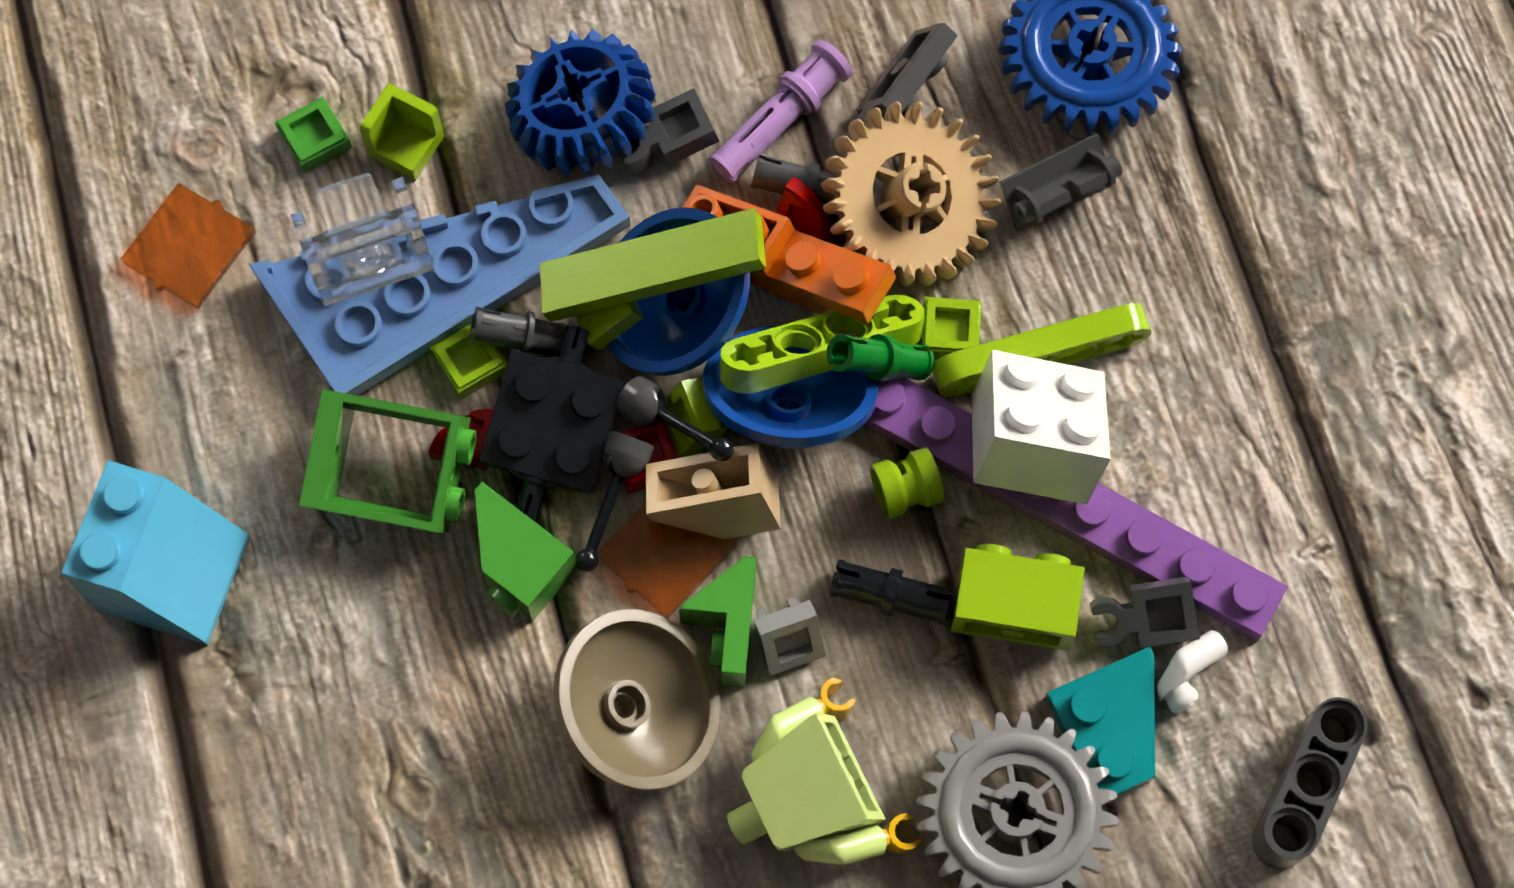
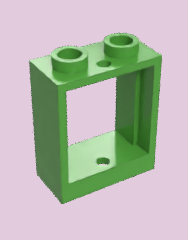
(329, 453)

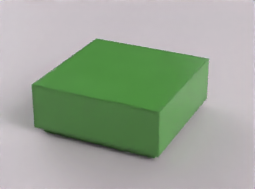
(313, 135)

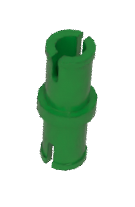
(880, 357)

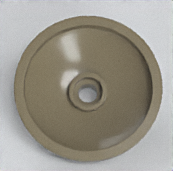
(664, 694)

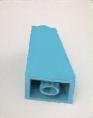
(154, 554)

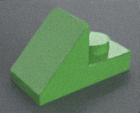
(728, 605)

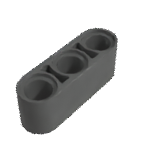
(1331, 765)

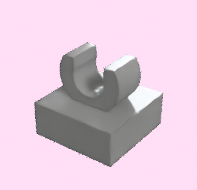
(789, 636)

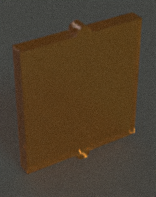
(188, 245)
(662, 560)

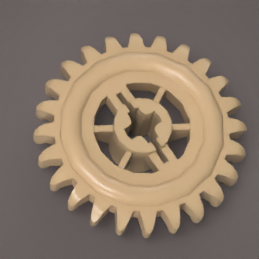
(947, 175)

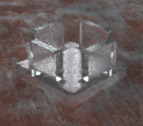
(362, 241)

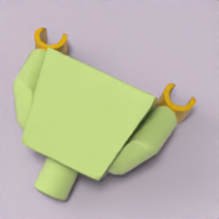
(812, 789)

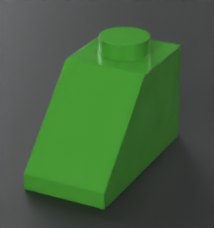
(518, 556)

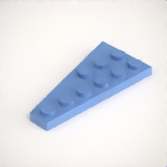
(476, 261)

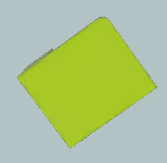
(402, 131)

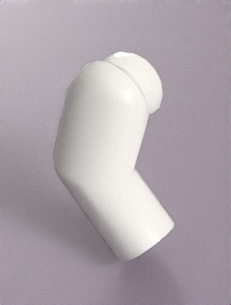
(1184, 665)

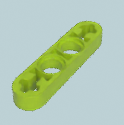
(1060, 343)
(761, 363)

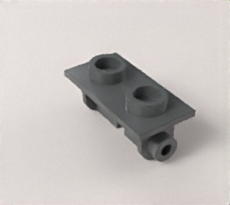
(1059, 181)

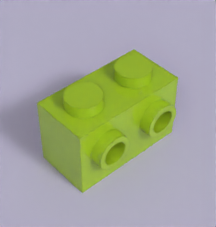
(1018, 597)

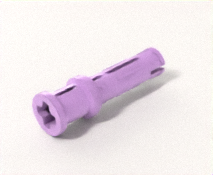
(796, 95)

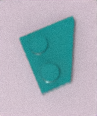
(1114, 715)

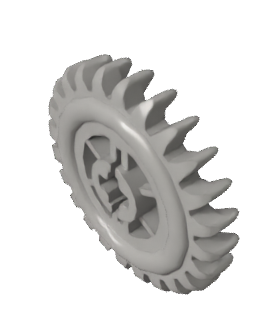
(1022, 747)

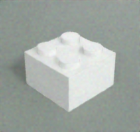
(1040, 427)

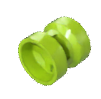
(907, 483)

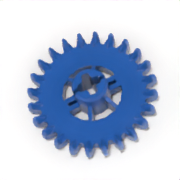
(1093, 88)

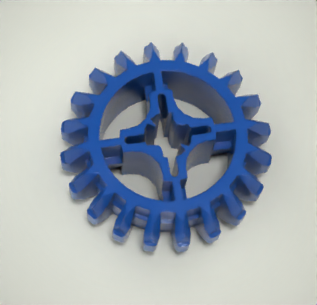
(613, 90)

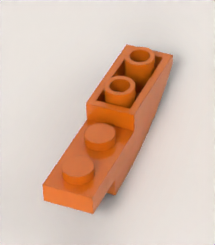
(805, 267)

